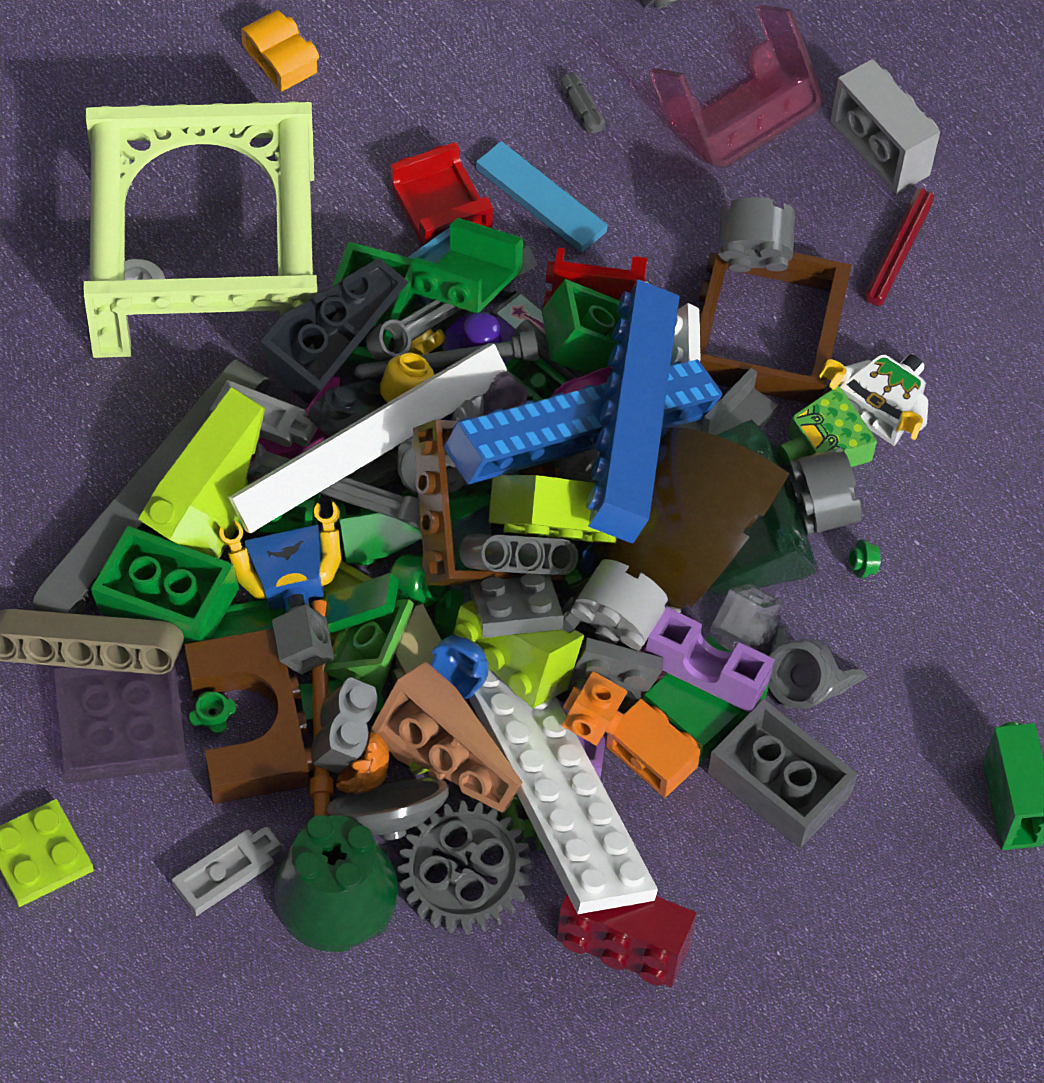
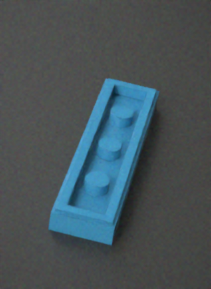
(541, 197)

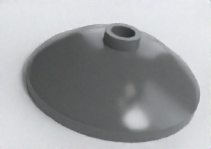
(392, 805)

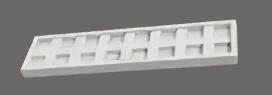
(565, 801)

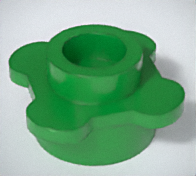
(212, 701)

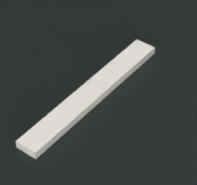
(366, 439)

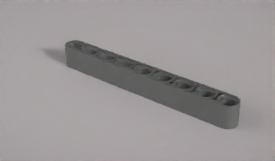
(71, 581)

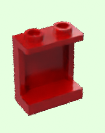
(437, 191)
(598, 278)

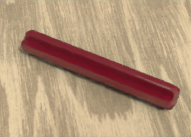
(899, 247)

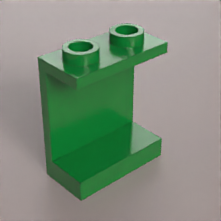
(474, 268)

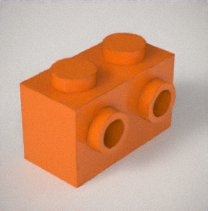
(654, 748)

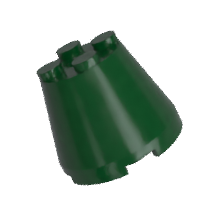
(335, 885)

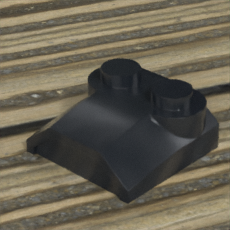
(345, 406)

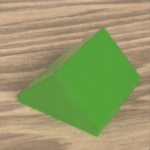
(370, 647)

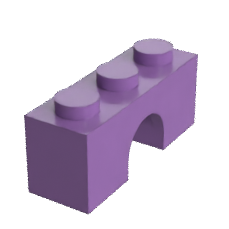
(731, 676)

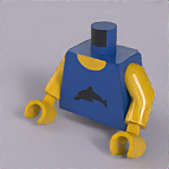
(289, 565)

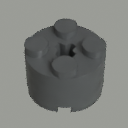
(756, 235)
(826, 490)

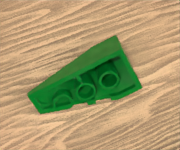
(374, 535)

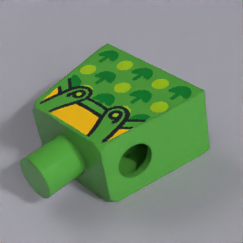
(829, 425)

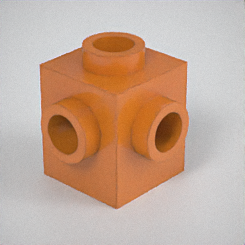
(591, 716)

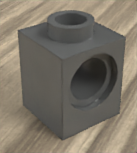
(303, 639)

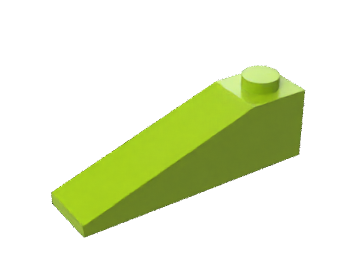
(195, 491)

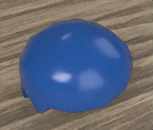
(461, 664)

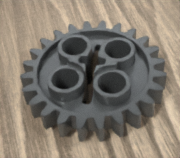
(484, 837)

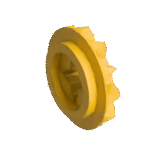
(427, 342)

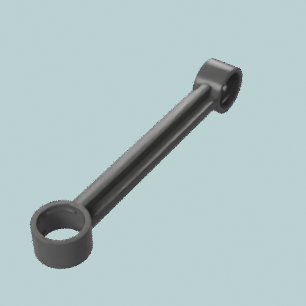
(420, 321)
(348, 490)

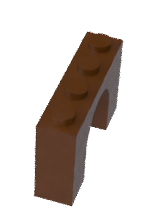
(278, 757)

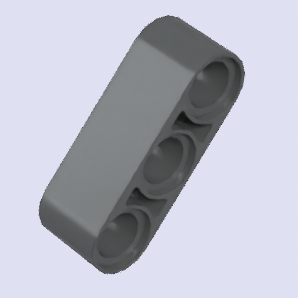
(504, 549)

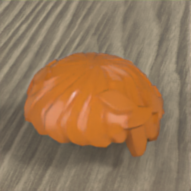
(367, 770)

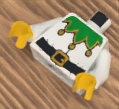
(884, 393)

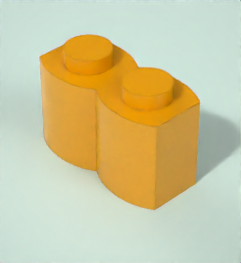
(280, 50)

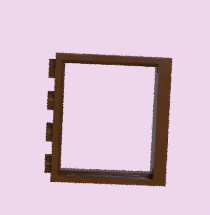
(803, 271)
(435, 510)

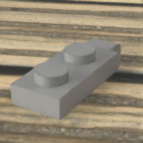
(281, 420)
(226, 869)

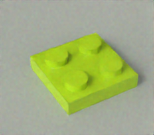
(40, 853)

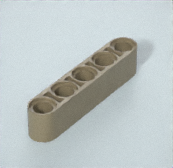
(88, 641)

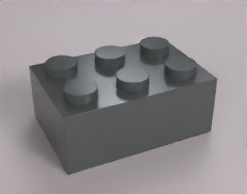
(782, 773)

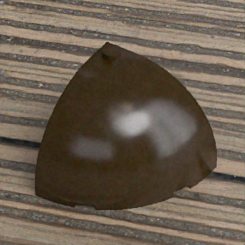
(699, 508)

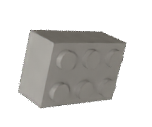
(884, 126)

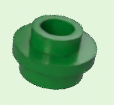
(864, 559)

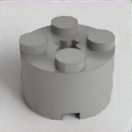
(620, 605)

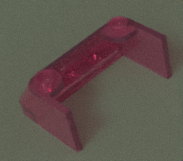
(758, 111)

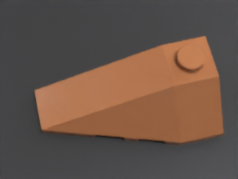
(436, 729)

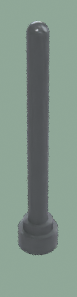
(520, 347)

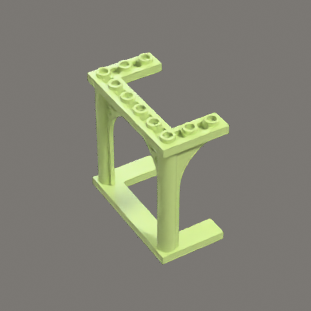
(110, 128)

